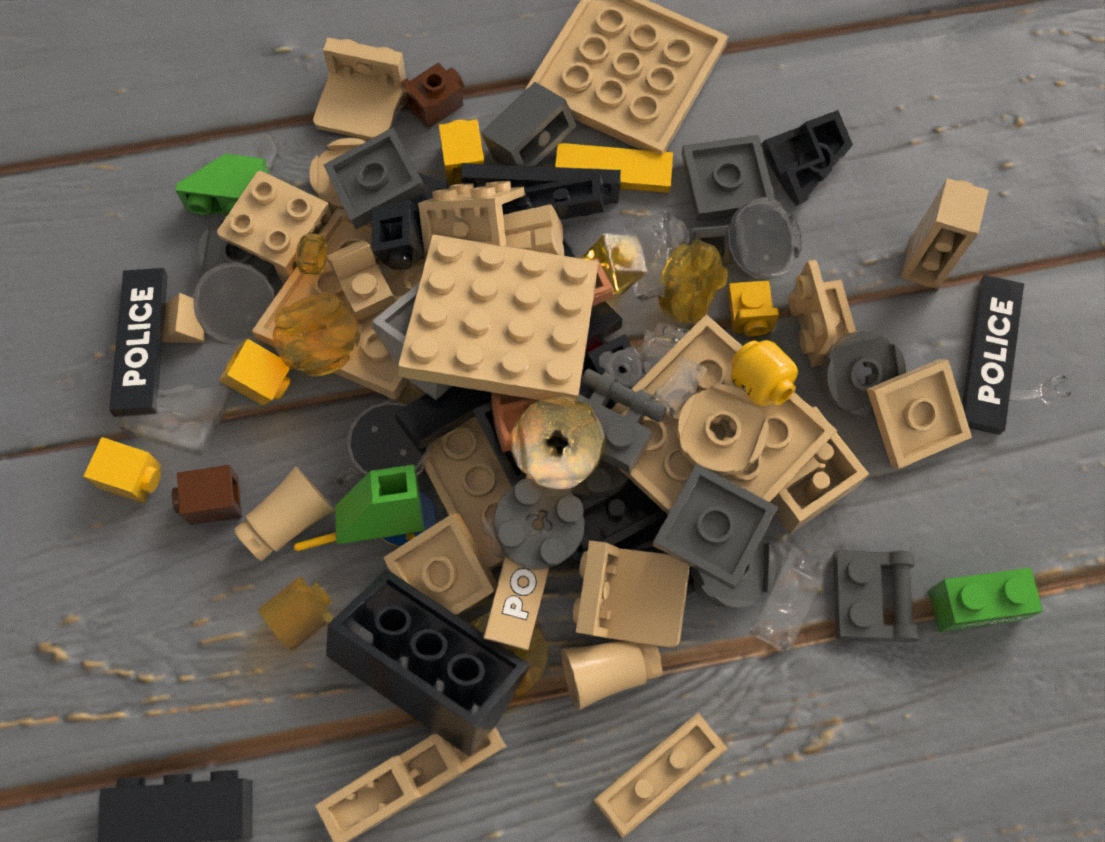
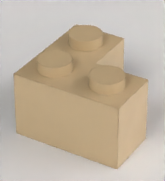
(819, 484)

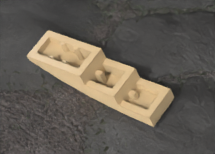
(399, 784)

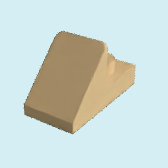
(361, 279)

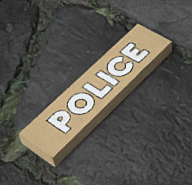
(517, 598)

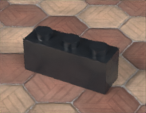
(177, 809)

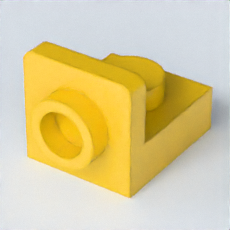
(751, 308)

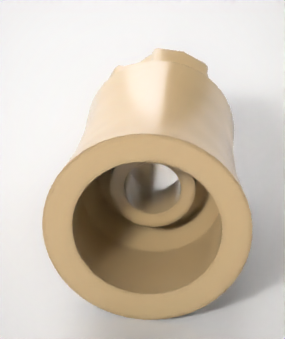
(283, 515)
(607, 669)

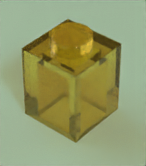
(620, 259)
(297, 612)

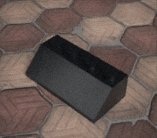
(425, 660)

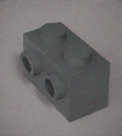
(529, 127)

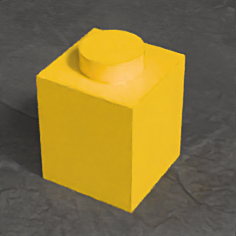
(460, 145)
(256, 373)
(123, 470)

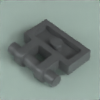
(623, 434)

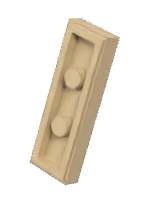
(659, 775)

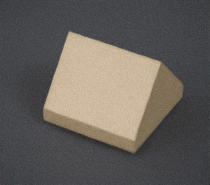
(180, 322)

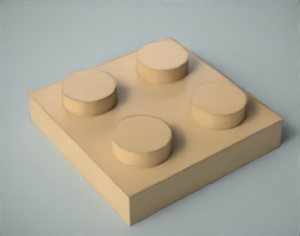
(919, 413)
(445, 566)

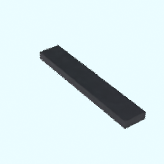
(431, 418)

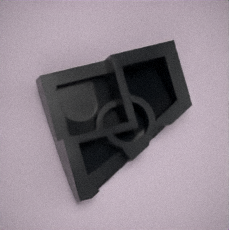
(807, 154)

